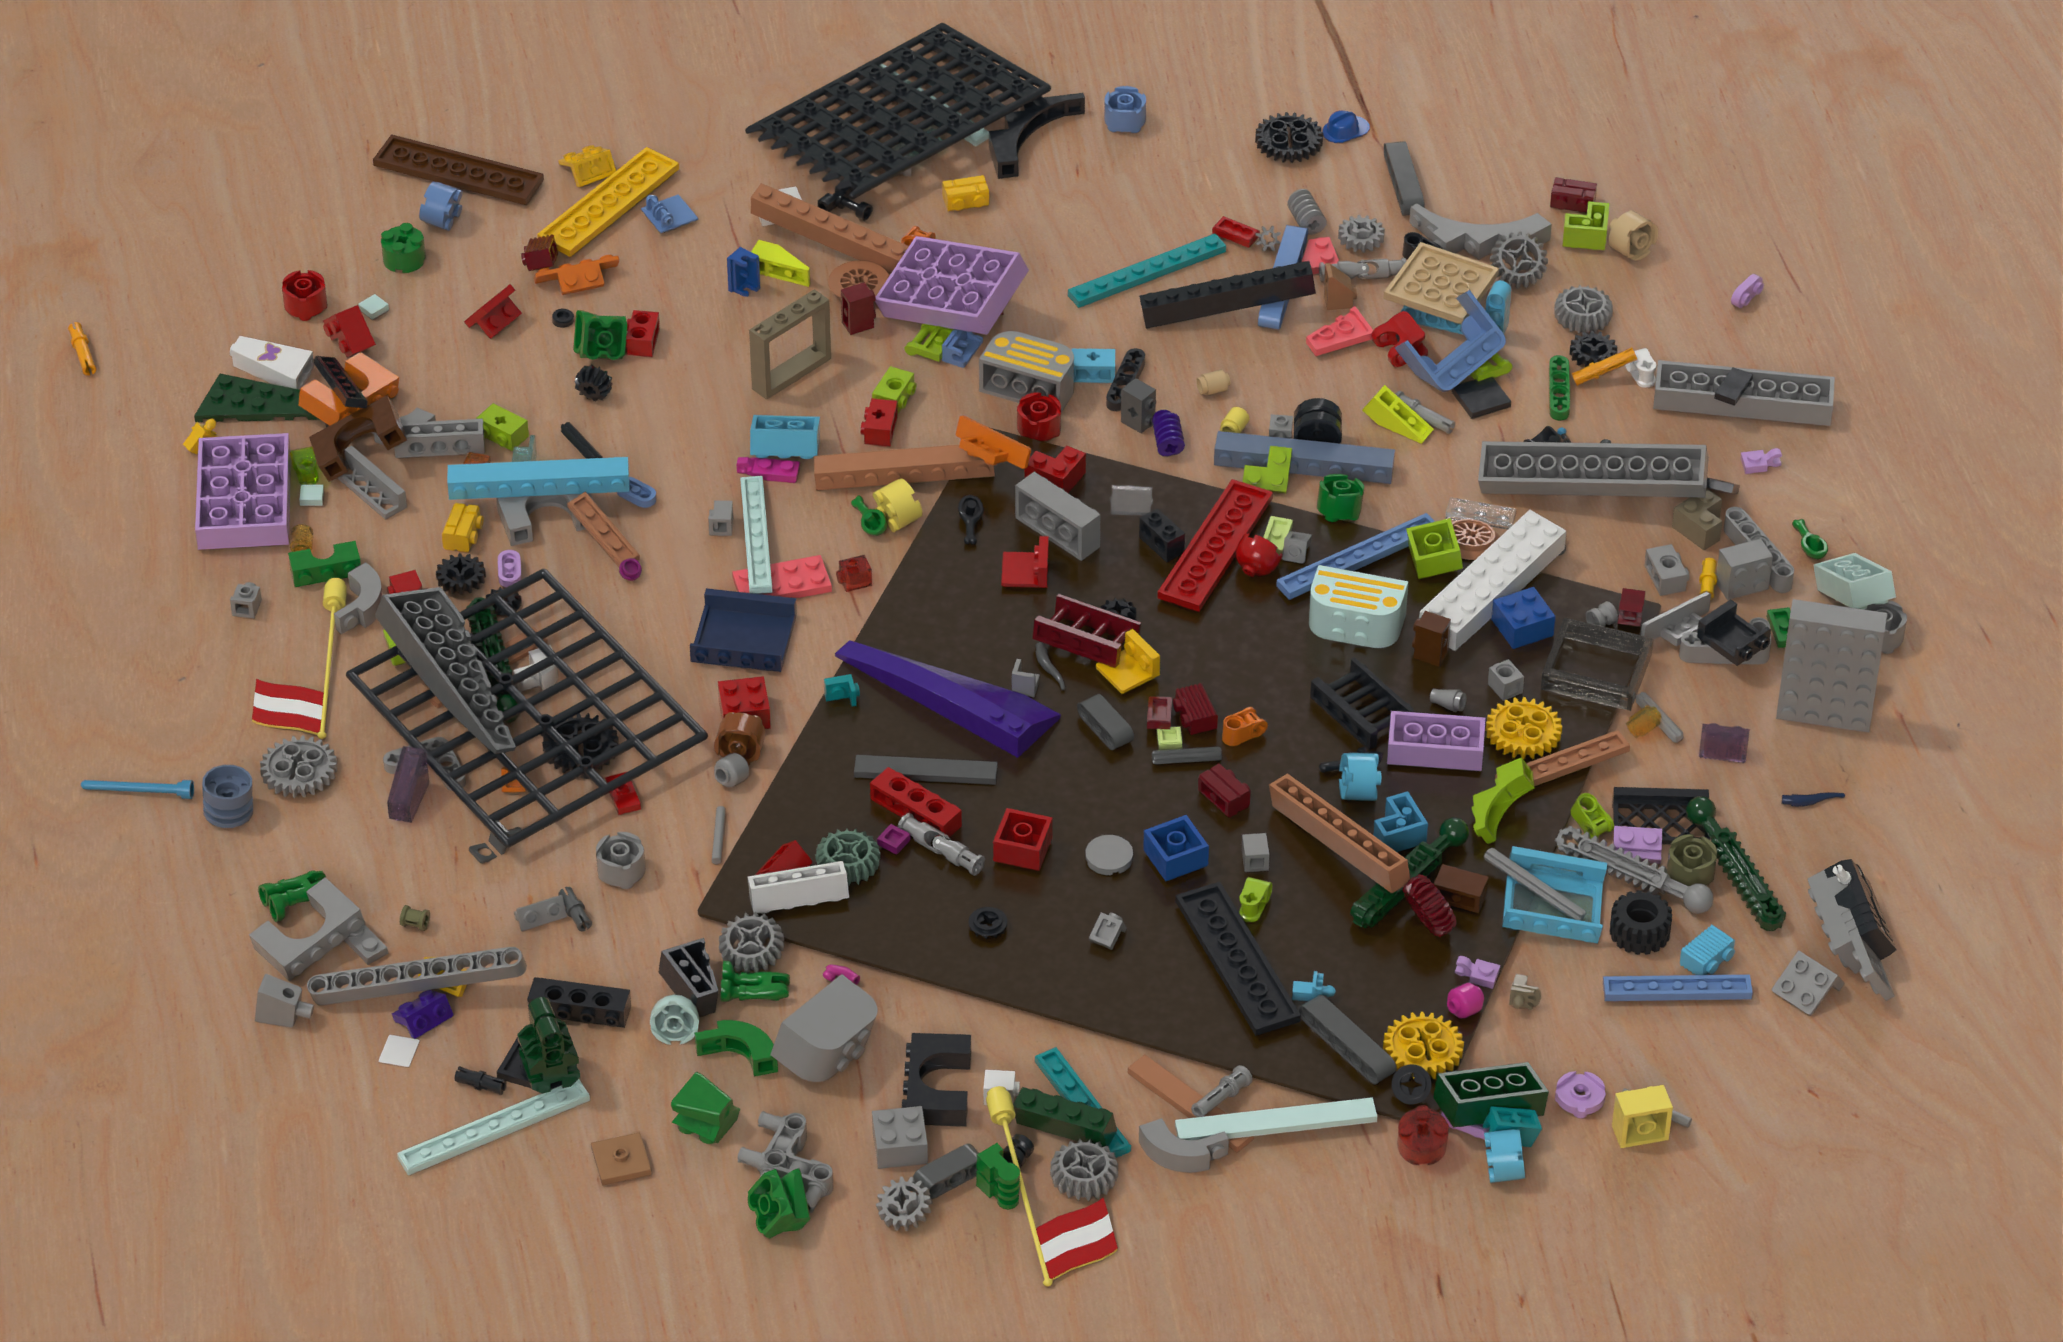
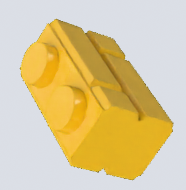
(965, 193)
(462, 527)

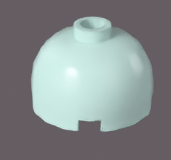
(674, 1019)

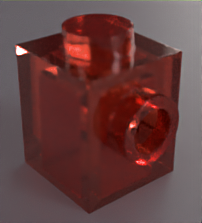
(854, 573)

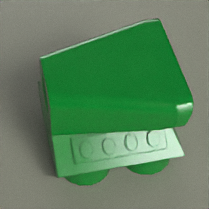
(599, 336)
(704, 1110)
(779, 1203)

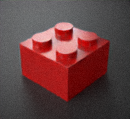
(745, 696)
(1022, 839)

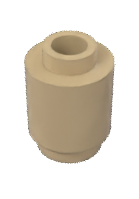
(1213, 382)

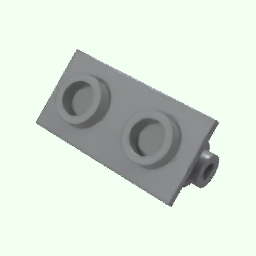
(540, 912)

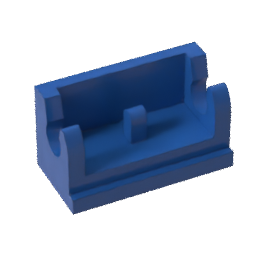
(743, 271)

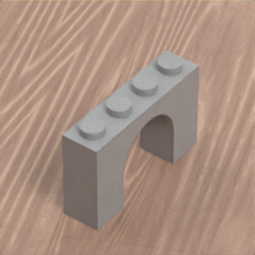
(515, 513)
(295, 955)

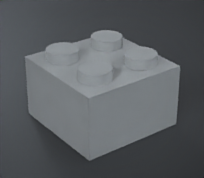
(1744, 569)
(899, 1137)

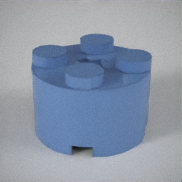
(1125, 110)
(441, 205)

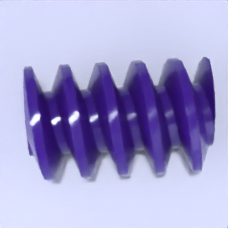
(1168, 433)

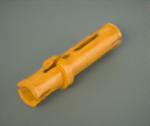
(80, 343)
(1599, 368)

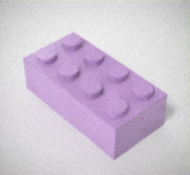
(1436, 740)

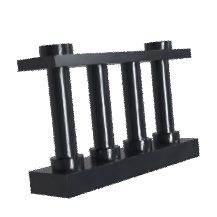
(1347, 716)

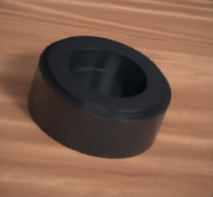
(562, 318)

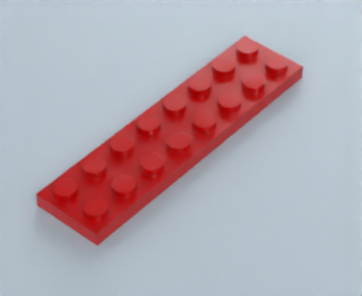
(1214, 545)

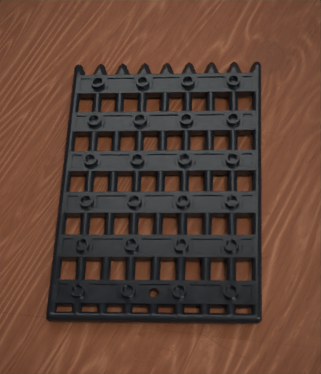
(908, 98)

